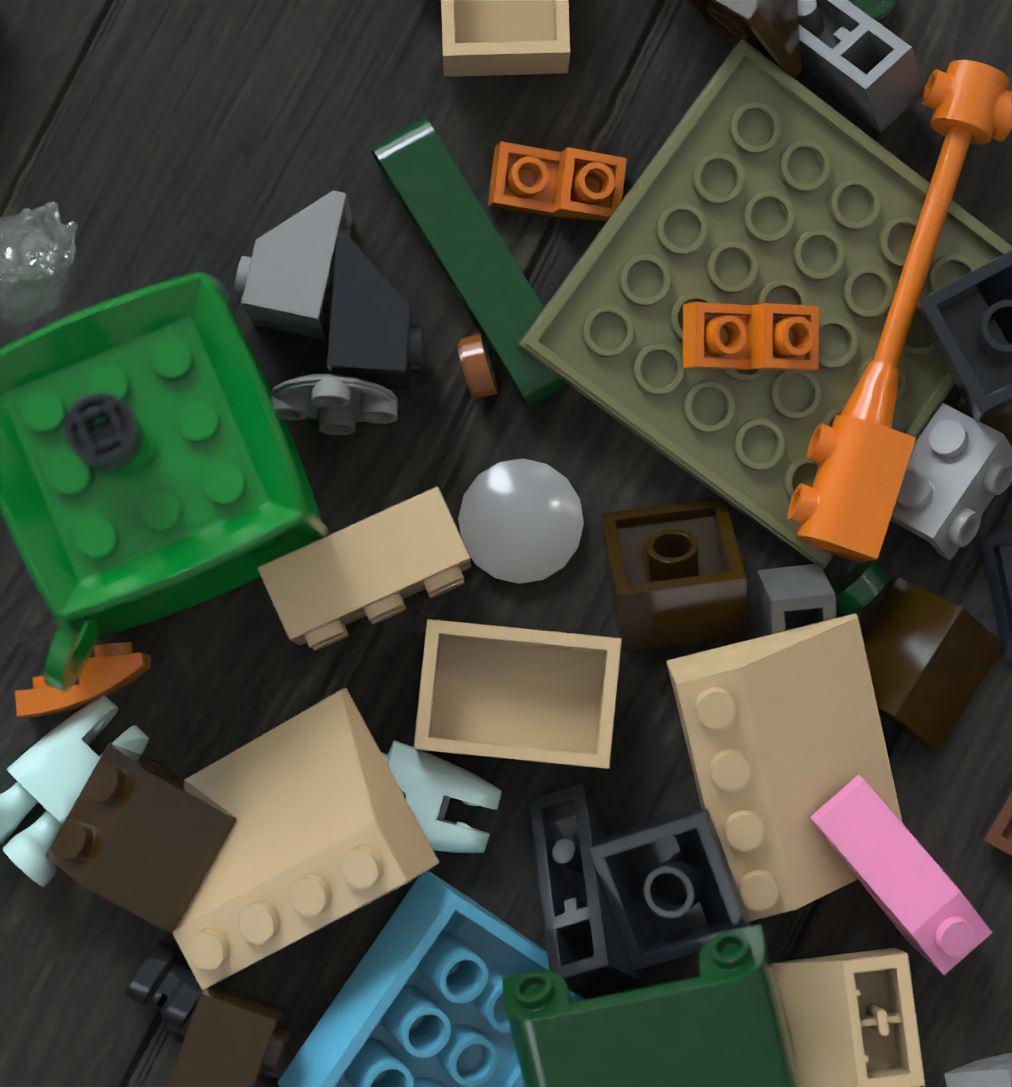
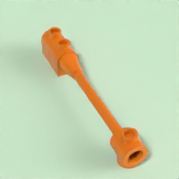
(861, 453)

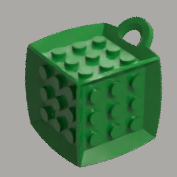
(197, 504)

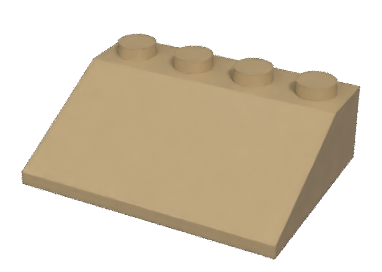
(771, 741)
(310, 839)

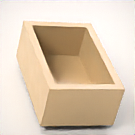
(505, 37)
(367, 570)
(517, 693)

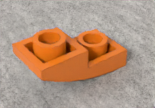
(556, 183)
(750, 336)
(103, 675)

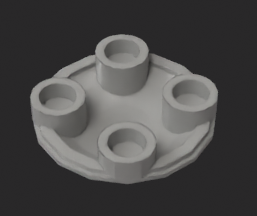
(334, 402)
(521, 521)

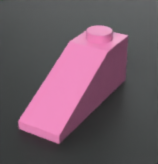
(901, 876)

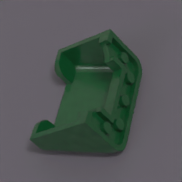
(675, 1034)

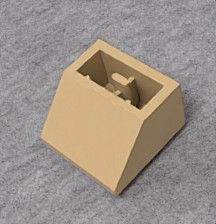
(852, 1019)

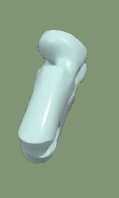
(54, 776)
(427, 787)

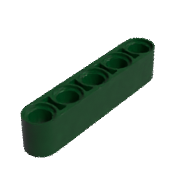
(467, 252)

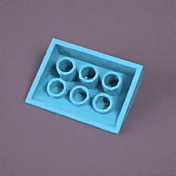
(424, 1001)

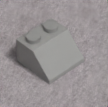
(293, 268)

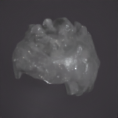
(34, 262)

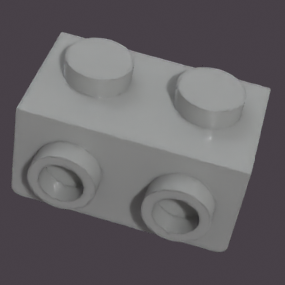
(952, 479)

